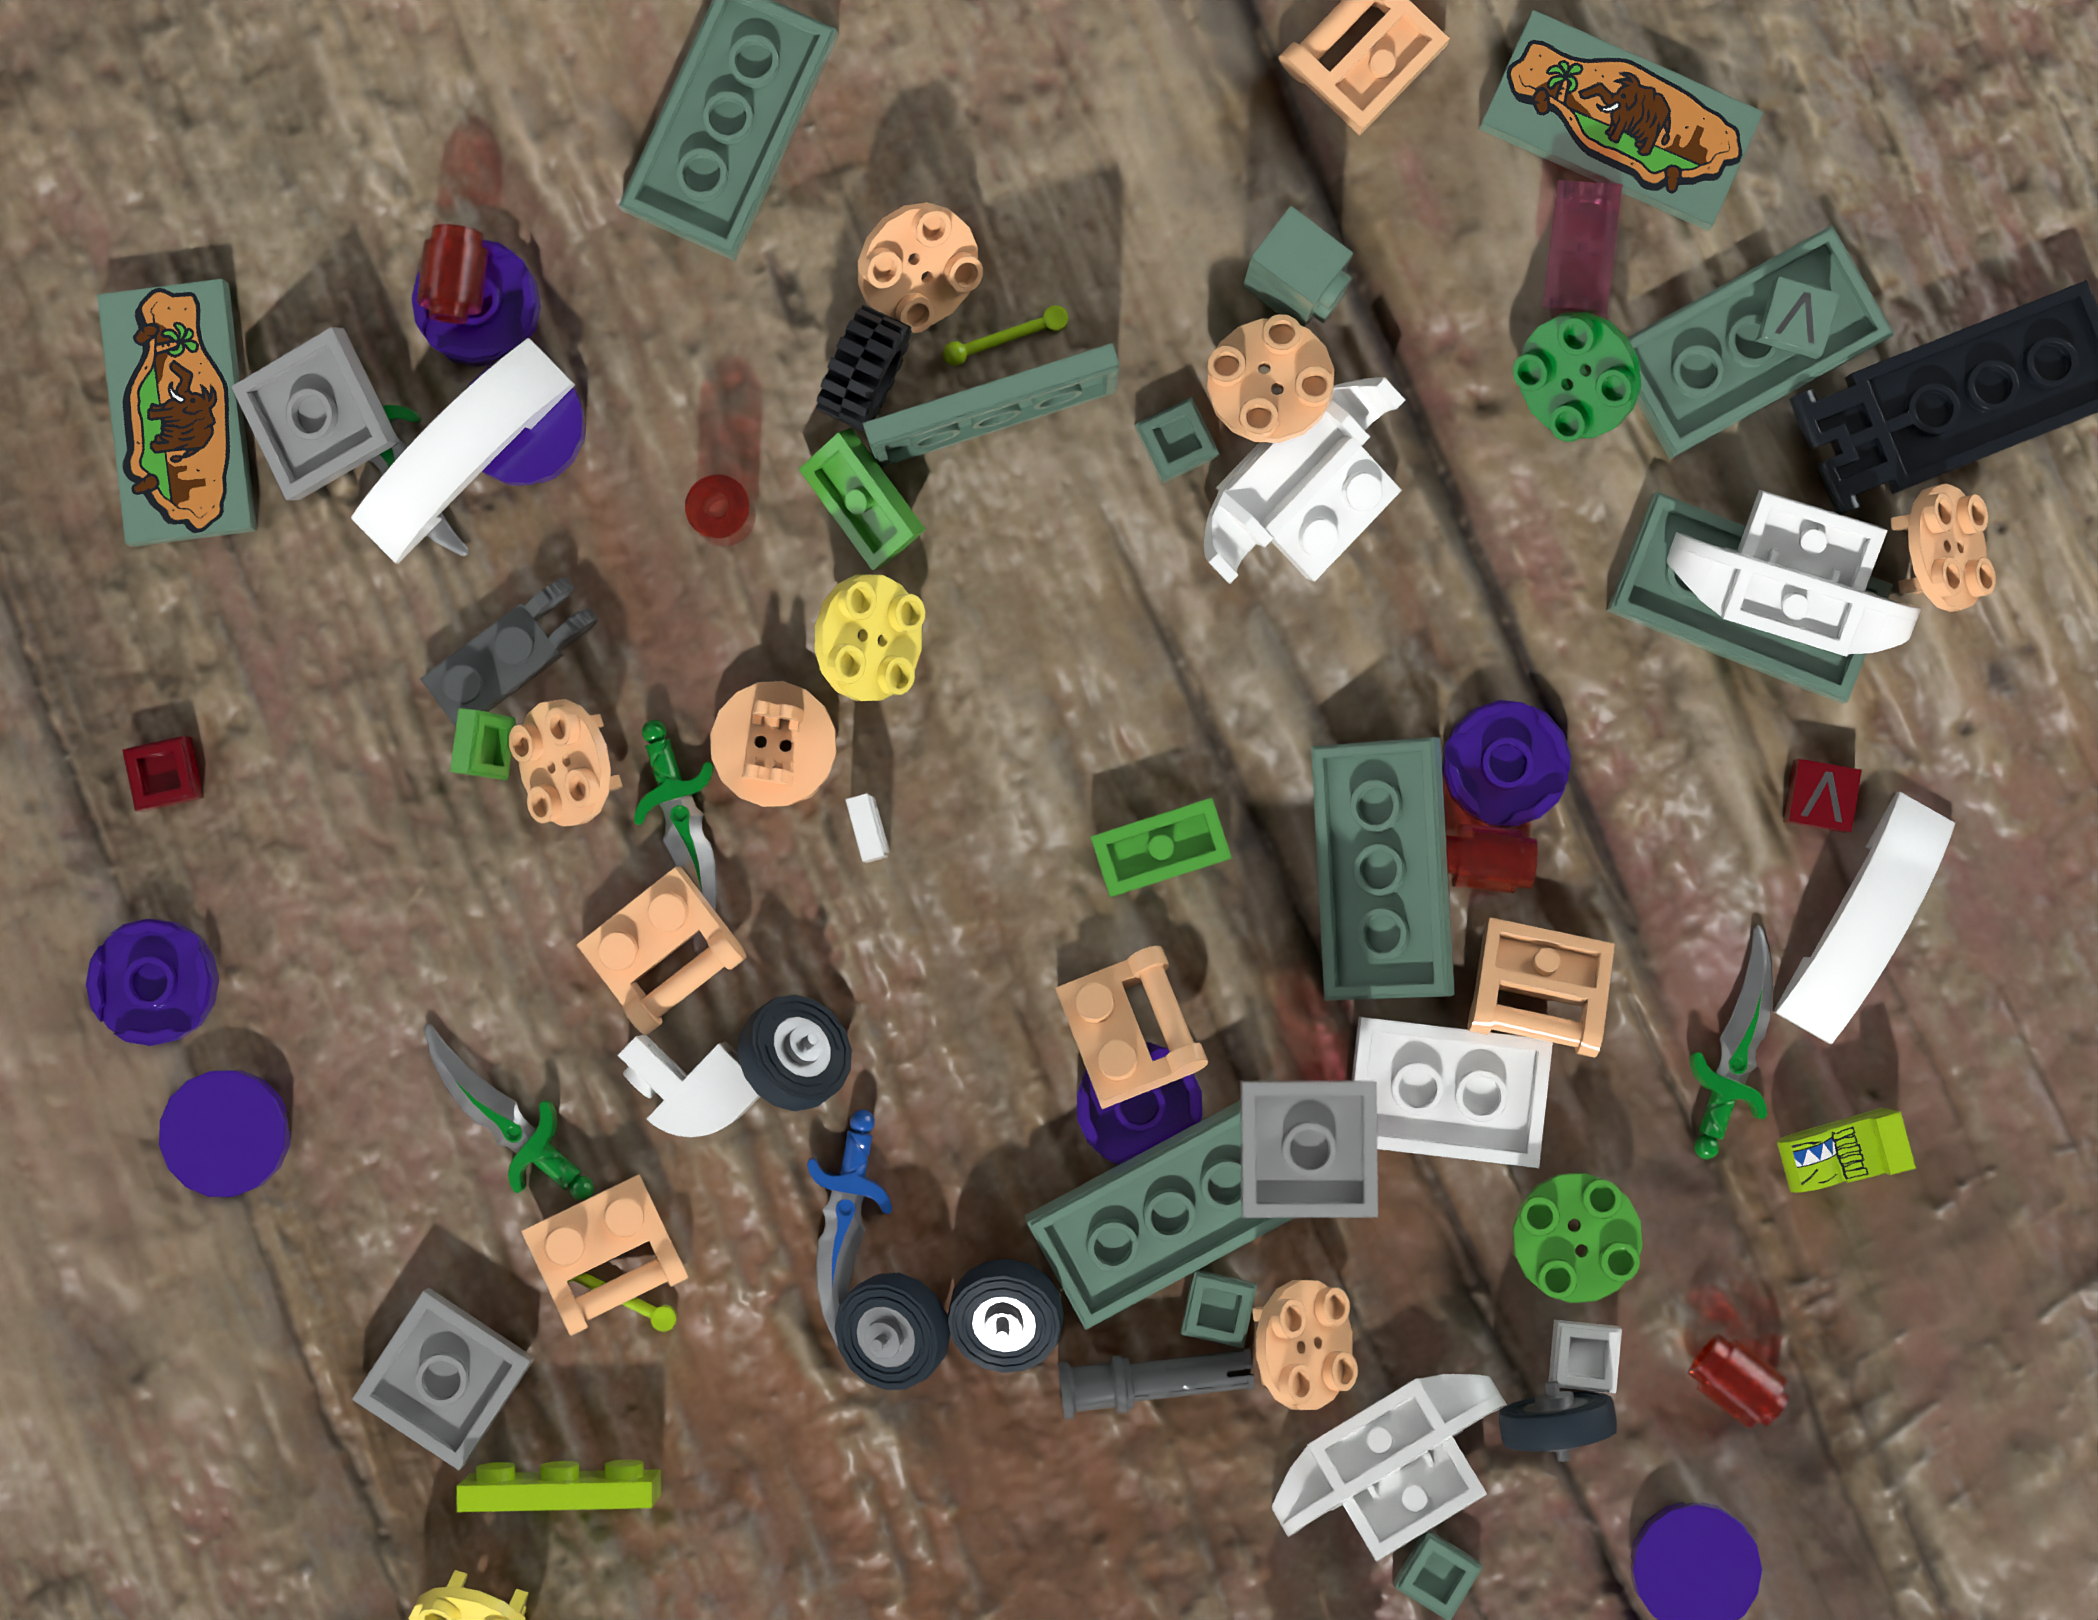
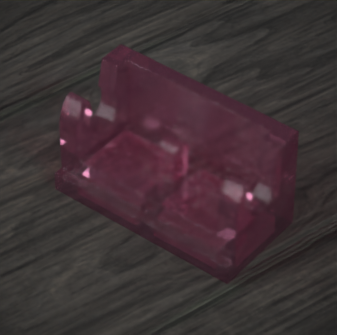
(1583, 248)

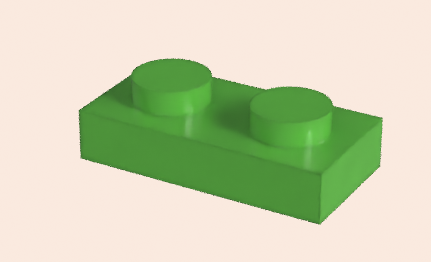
(862, 499)
(1160, 847)

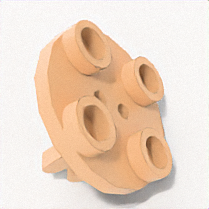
(940, 246)
(1296, 365)
(1947, 548)
(563, 763)
(767, 773)
(1305, 1344)

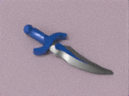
(842, 1214)

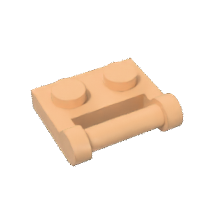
(1375, 67)
(647, 934)
(1544, 967)
(1110, 1033)
(595, 1234)

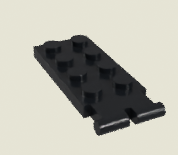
(1957, 397)

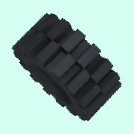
(863, 367)

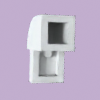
(692, 1103)

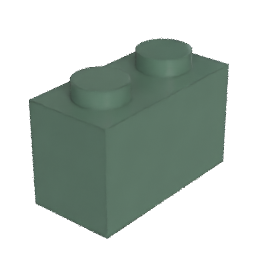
(1299, 269)

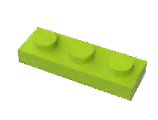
(559, 1487)

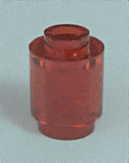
(453, 273)
(728, 528)
(1491, 858)
(1739, 1382)

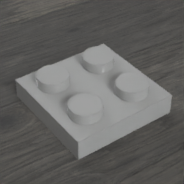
(315, 414)
(1309, 1149)
(443, 1378)

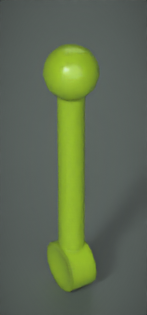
(1054, 320)
(662, 1317)

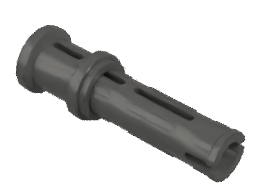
(1122, 1384)

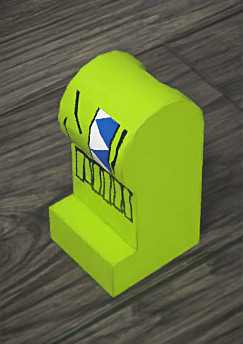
(1846, 1151)

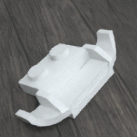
(1307, 491)
(1798, 578)
(1393, 1463)

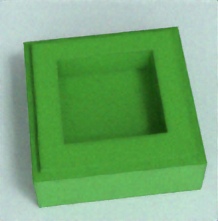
(482, 744)

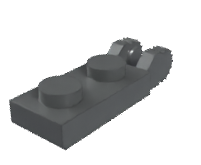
(506, 654)

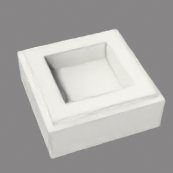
(868, 827)
(1585, 1356)

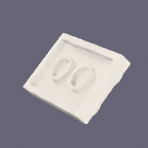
(1455, 1090)

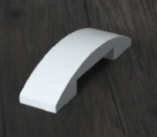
(459, 447)
(1868, 920)

